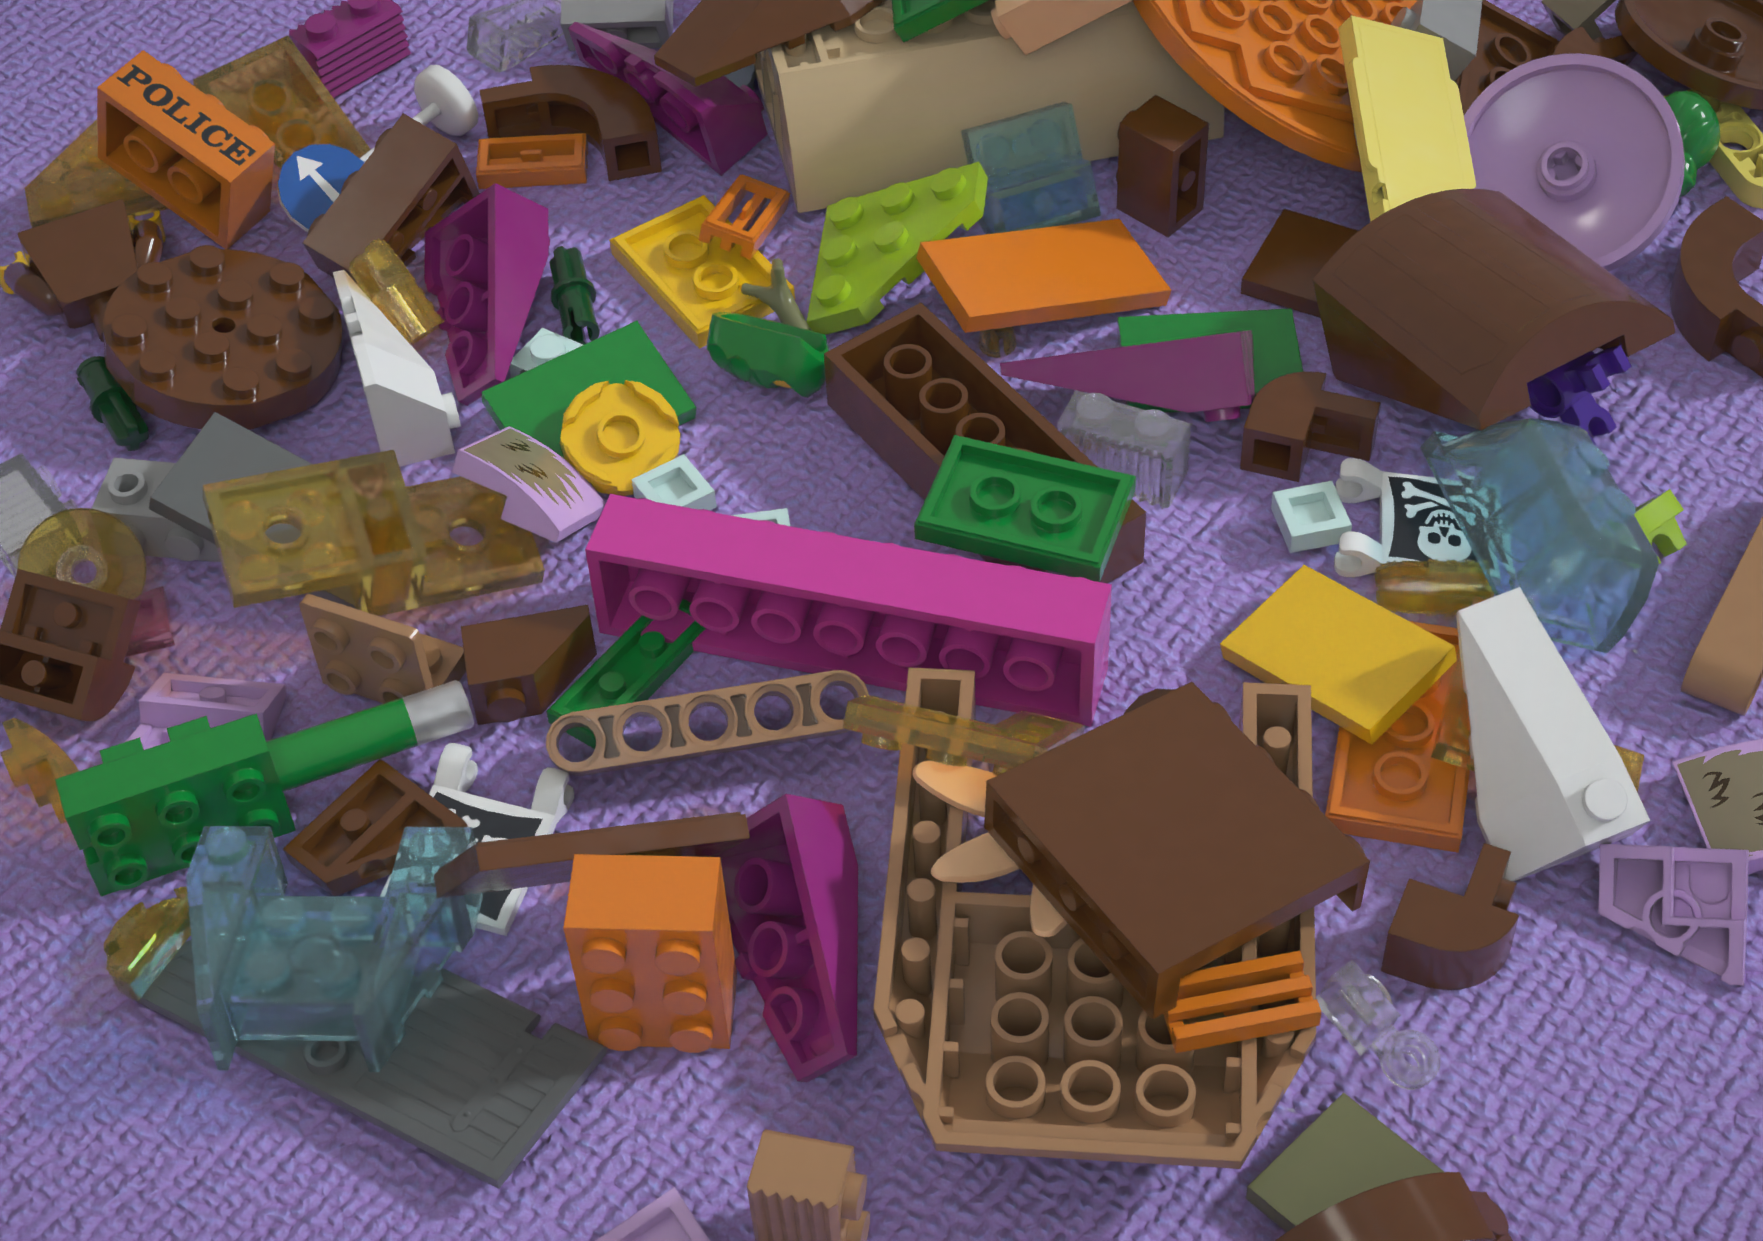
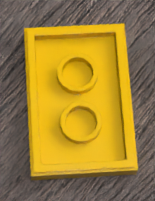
(688, 274)
(1353, 653)

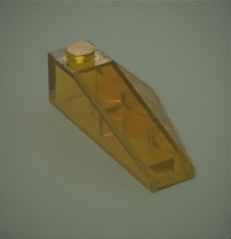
(283, 99)

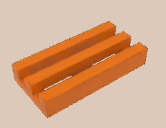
(532, 160)
(734, 234)
(1234, 991)

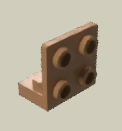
(374, 654)

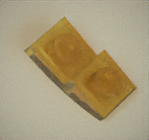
(36, 762)

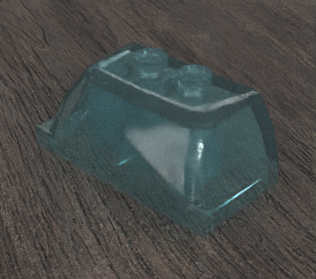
(1549, 522)

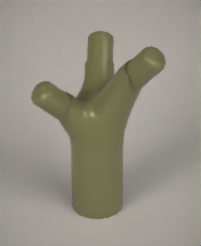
(778, 297)

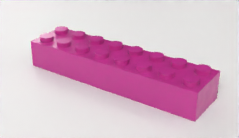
(851, 605)

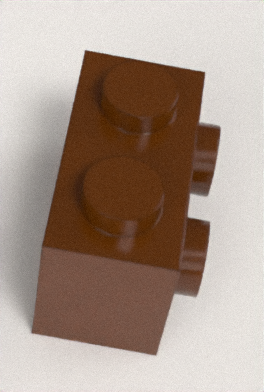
(1161, 165)

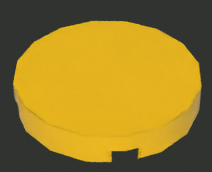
(618, 434)

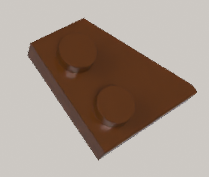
(363, 830)

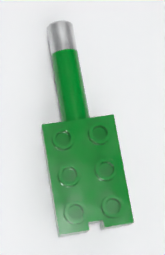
(149, 806)

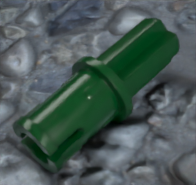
(573, 295)
(112, 404)

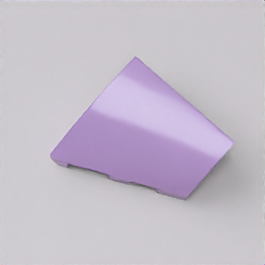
(1681, 900)

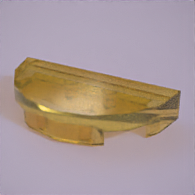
(146, 942)

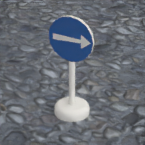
(317, 172)

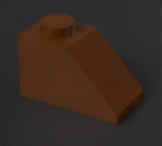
(525, 661)

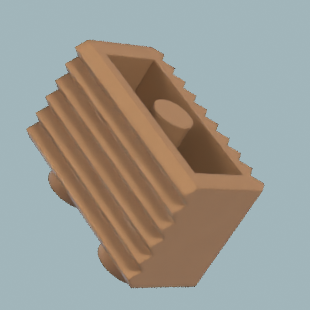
(806, 1190)

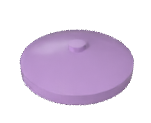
(1581, 151)

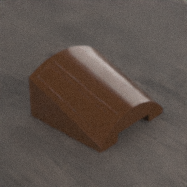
(1468, 304)

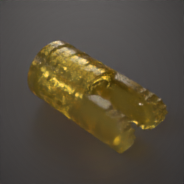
(395, 291)
(1430, 586)

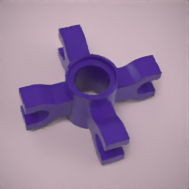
(1568, 390)

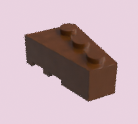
(394, 197)

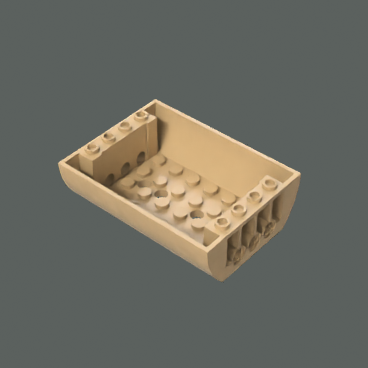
(880, 111)

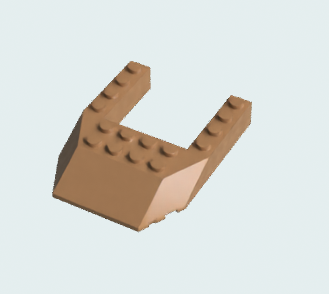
(1030, 1035)

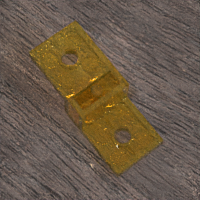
(366, 534)

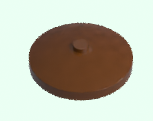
(1701, 44)

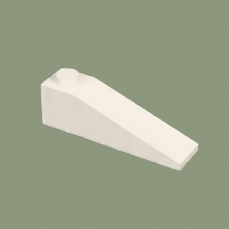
(397, 382)
(1539, 753)

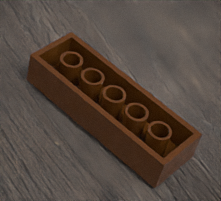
(919, 385)

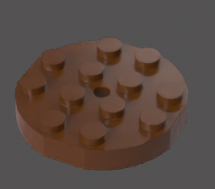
(222, 338)

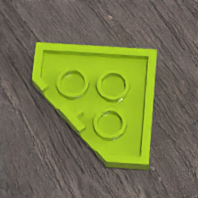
(876, 238)

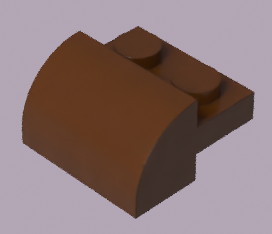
(65, 646)

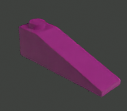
(710, 120)
(485, 276)
(1179, 375)
(798, 928)

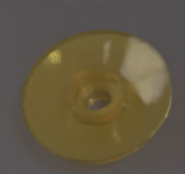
(90, 536)

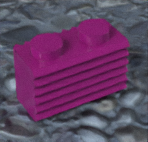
(352, 42)

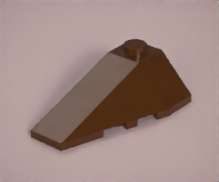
(730, 33)

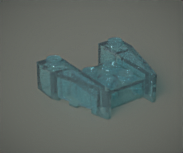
(318, 962)

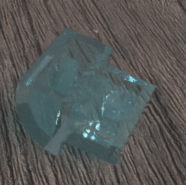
(1033, 170)

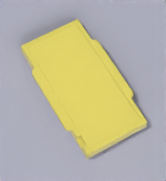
(1404, 114)

